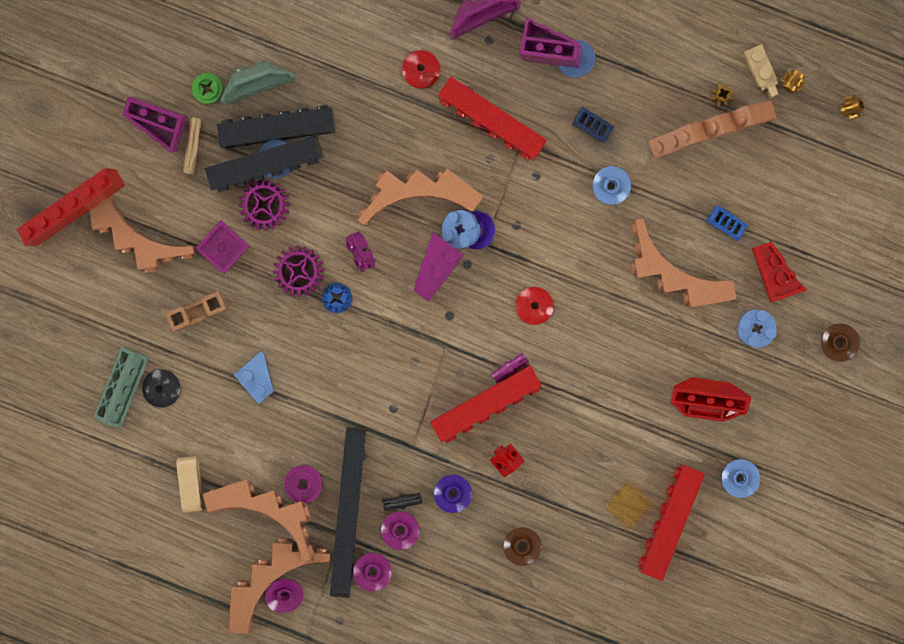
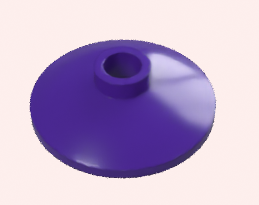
(488, 230)
(452, 503)

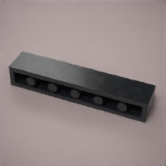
(277, 127)
(264, 162)

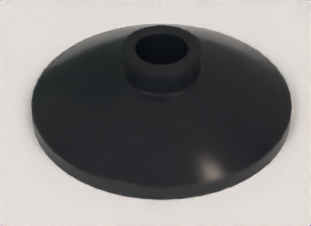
(170, 385)

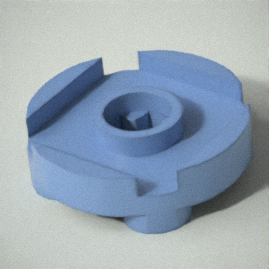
(464, 239)
(767, 330)

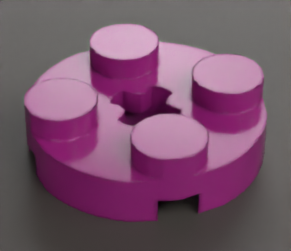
(292, 484)

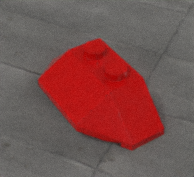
(709, 399)

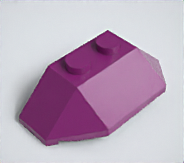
(478, 13)

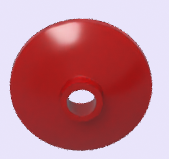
(423, 78)
(524, 302)

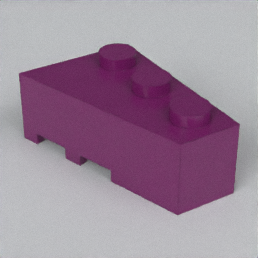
(549, 47)
(157, 121)
(436, 267)

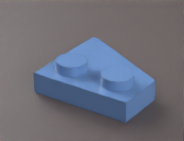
(256, 378)

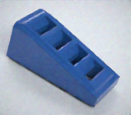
(711, 221)

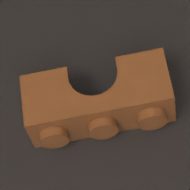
(196, 312)

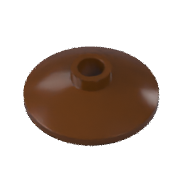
(849, 342)
(526, 555)

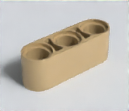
(190, 484)

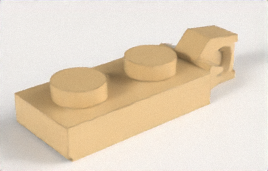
(762, 70)

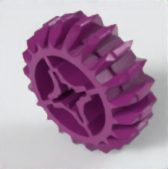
(257, 210)
(293, 278)

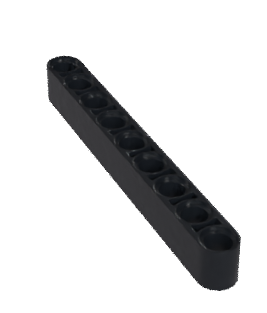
(347, 512)

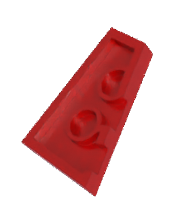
(775, 274)

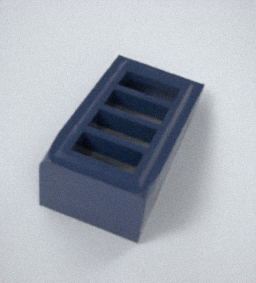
(576, 123)

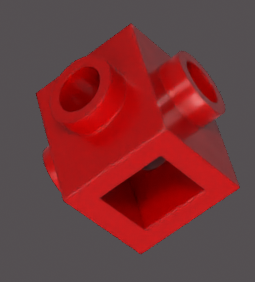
(506, 459)

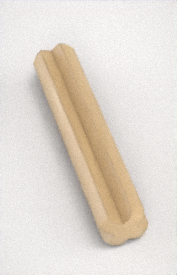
(192, 146)

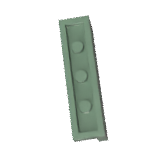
(123, 389)

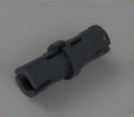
(402, 501)

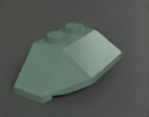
(255, 80)

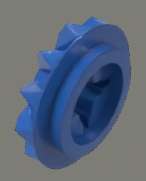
(336, 288)

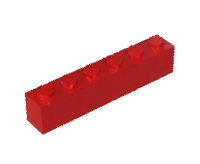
(491, 118)
(70, 207)
(486, 403)
(671, 521)

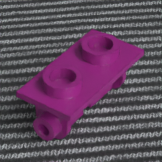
(355, 244)

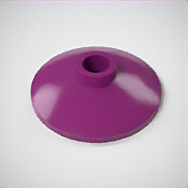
(400, 540)
(370, 581)
(285, 601)

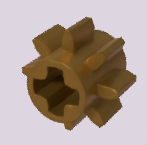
(793, 81)
(719, 100)
(852, 107)

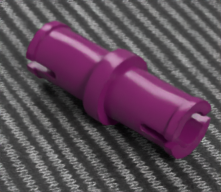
(509, 367)

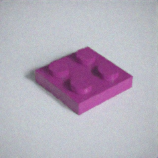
(222, 247)

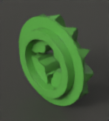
(206, 79)

